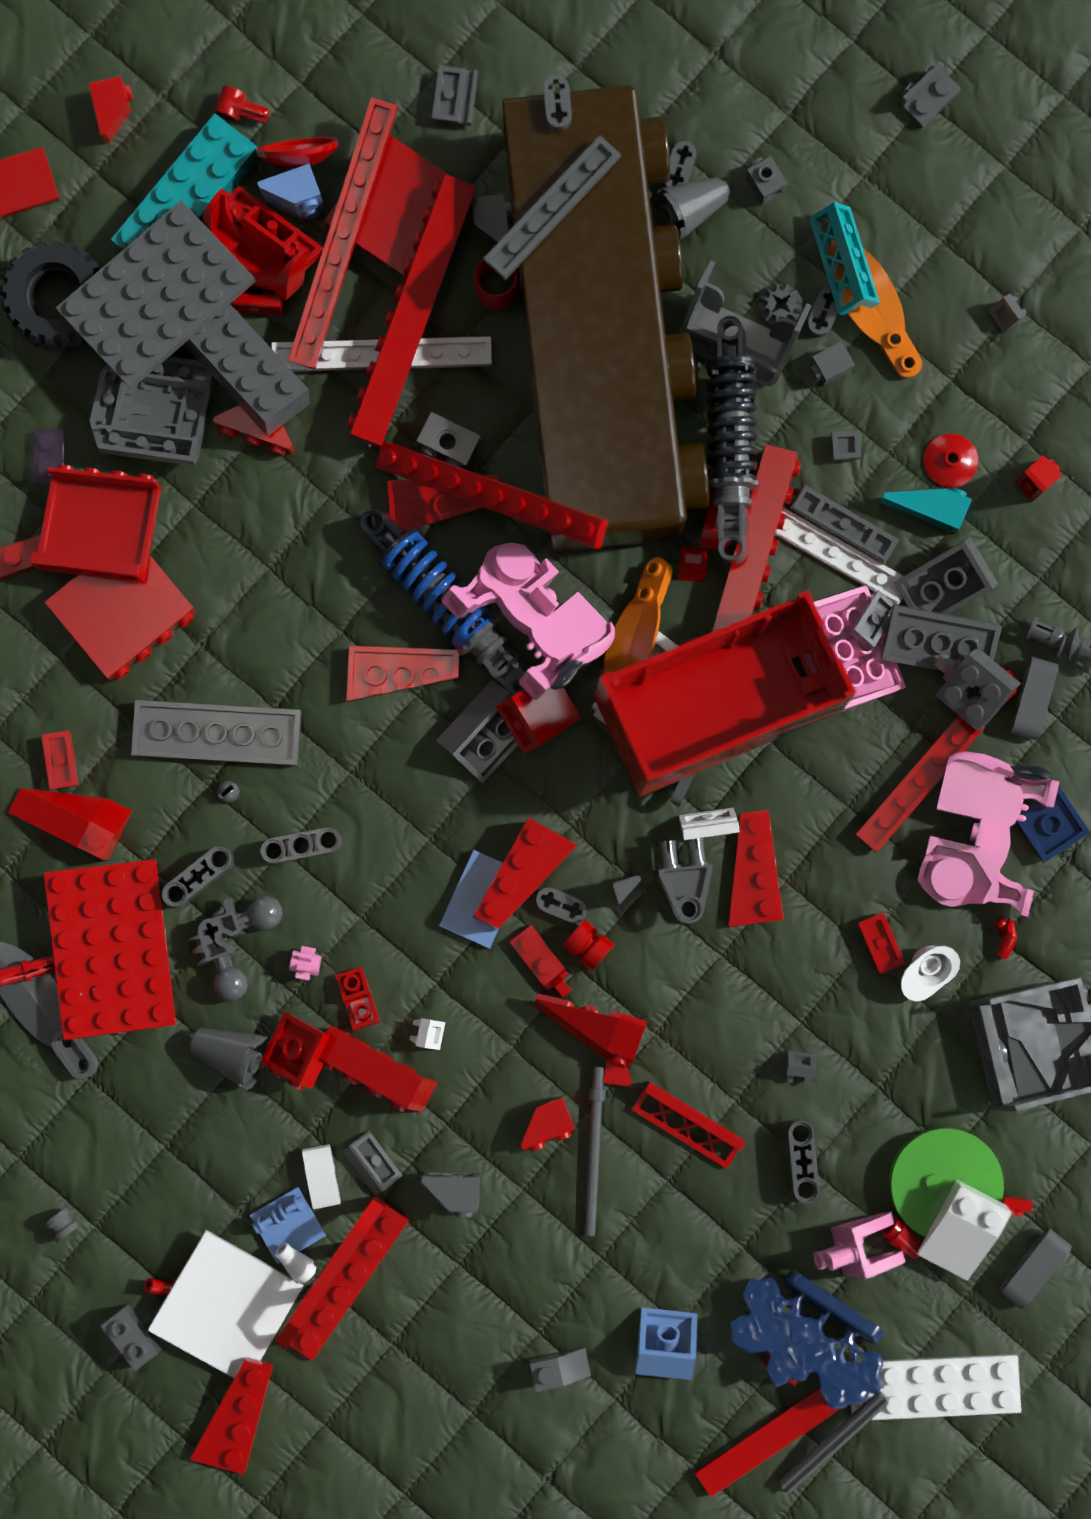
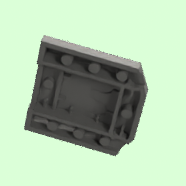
(158, 417)

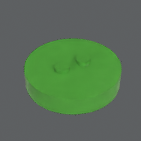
(929, 1167)

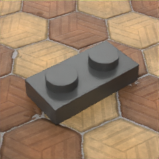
(872, 620)

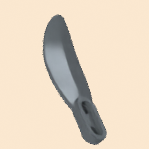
(38, 1010)

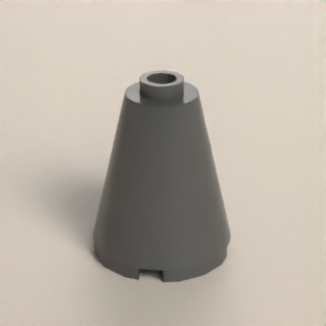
(689, 203)
(230, 1053)

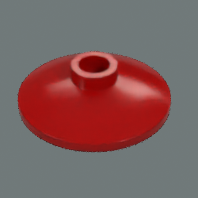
(941, 470)

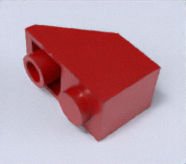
(548, 1122)

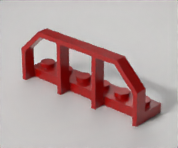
(343, 1278)

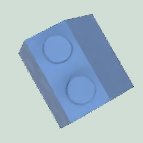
(293, 193)
(666, 1343)

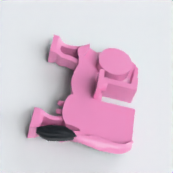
(518, 585)
(993, 794)

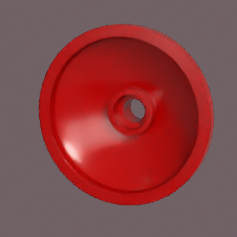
(297, 152)

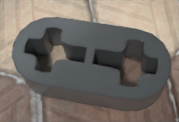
(564, 102)
(687, 167)
(819, 309)
(564, 899)

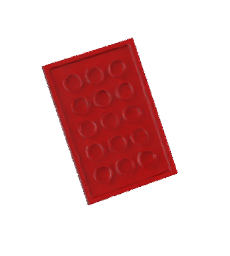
(109, 949)

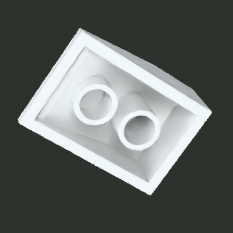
(964, 1230)

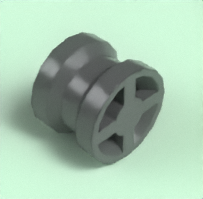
(61, 1225)

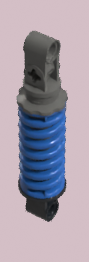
(403, 555)

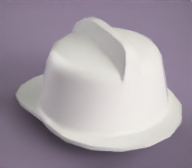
(929, 971)

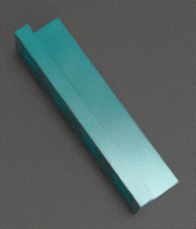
(852, 255)

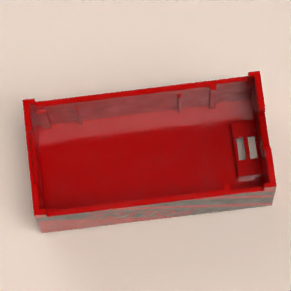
(722, 694)

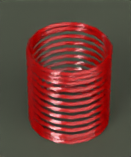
(495, 301)

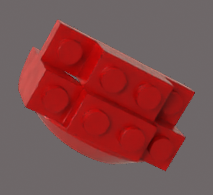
(266, 245)

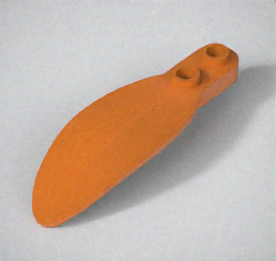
(883, 319)
(640, 620)

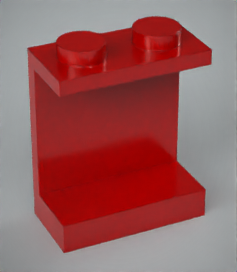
(540, 720)

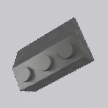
(479, 734)

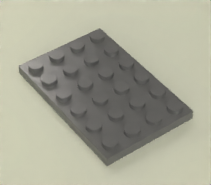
(155, 294)

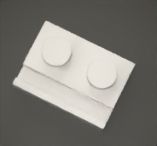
(709, 823)

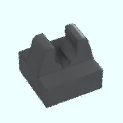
(1007, 312)
(800, 1065)

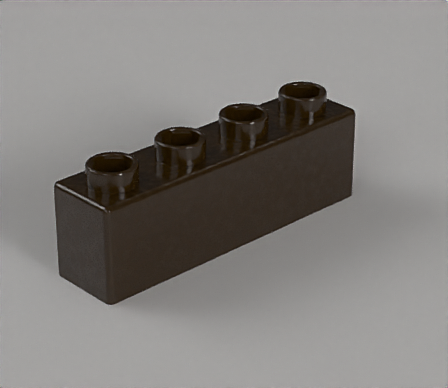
(598, 323)

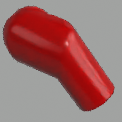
(158, 1287)

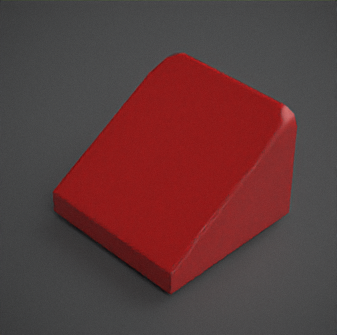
(692, 564)

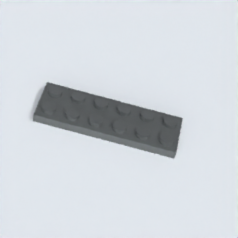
(216, 732)

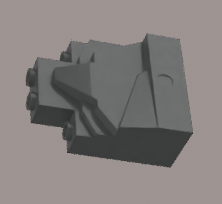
(1035, 1044)

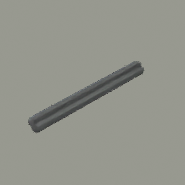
(833, 1442)

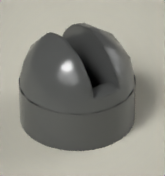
(232, 795)

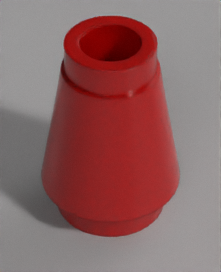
(902, 1238)

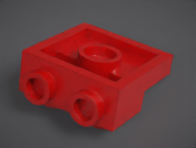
(295, 1052)

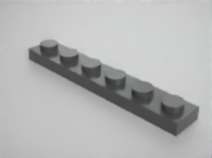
(552, 207)

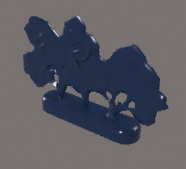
(798, 1342)

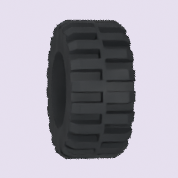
(24, 279)

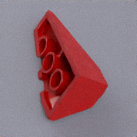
(80, 820)
(610, 1036)

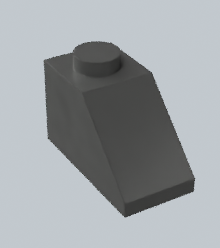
(559, 1369)

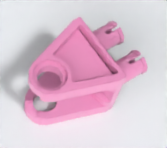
(849, 1250)

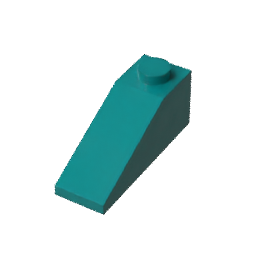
(936, 506)

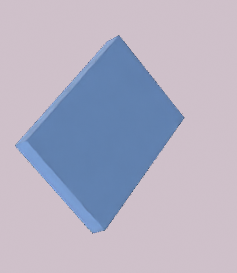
(466, 898)

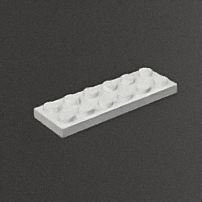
(949, 1386)

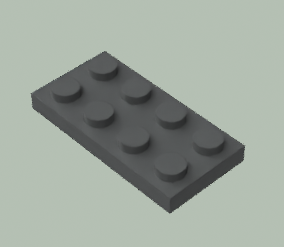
(923, 636)

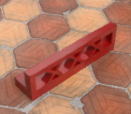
(695, 1116)

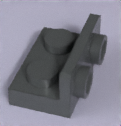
(929, 95)

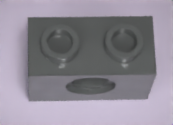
(439, 428)
(131, 1337)

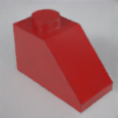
(111, 105)
(1038, 477)

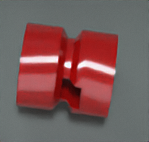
(588, 945)

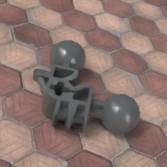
(231, 982)

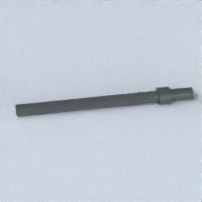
(596, 1095)

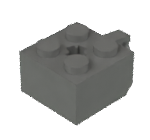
(960, 690)

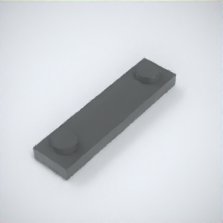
(844, 524)

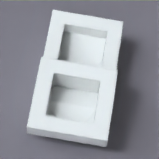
(321, 1176)

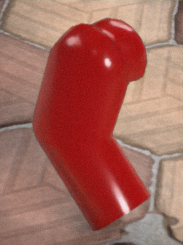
(1009, 938)

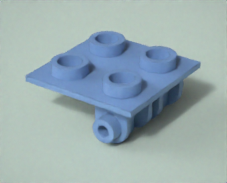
(289, 1222)

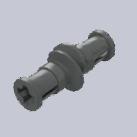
(1059, 639)

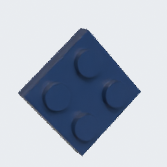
(1052, 829)

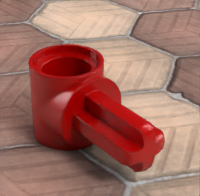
(234, 105)

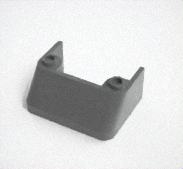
(766, 345)

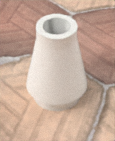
(297, 1264)

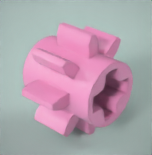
(305, 963)

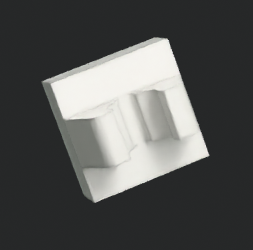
(429, 1033)

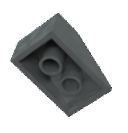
(948, 580)

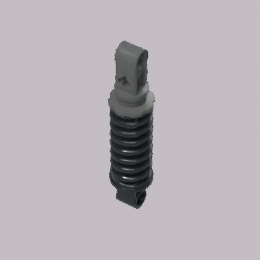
(731, 436)

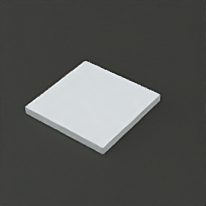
(225, 1305)

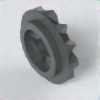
(780, 291)

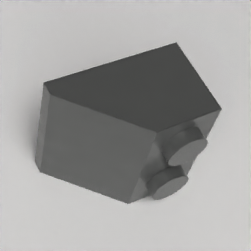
(455, 1190)

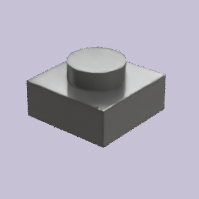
(846, 445)

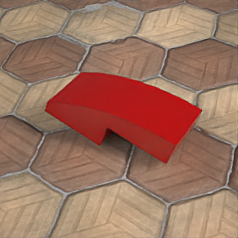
(358, 999)

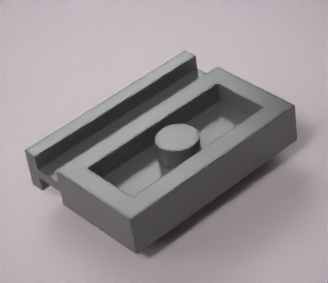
(454, 95)

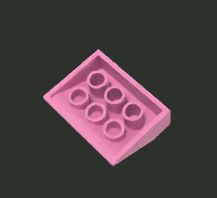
(866, 669)

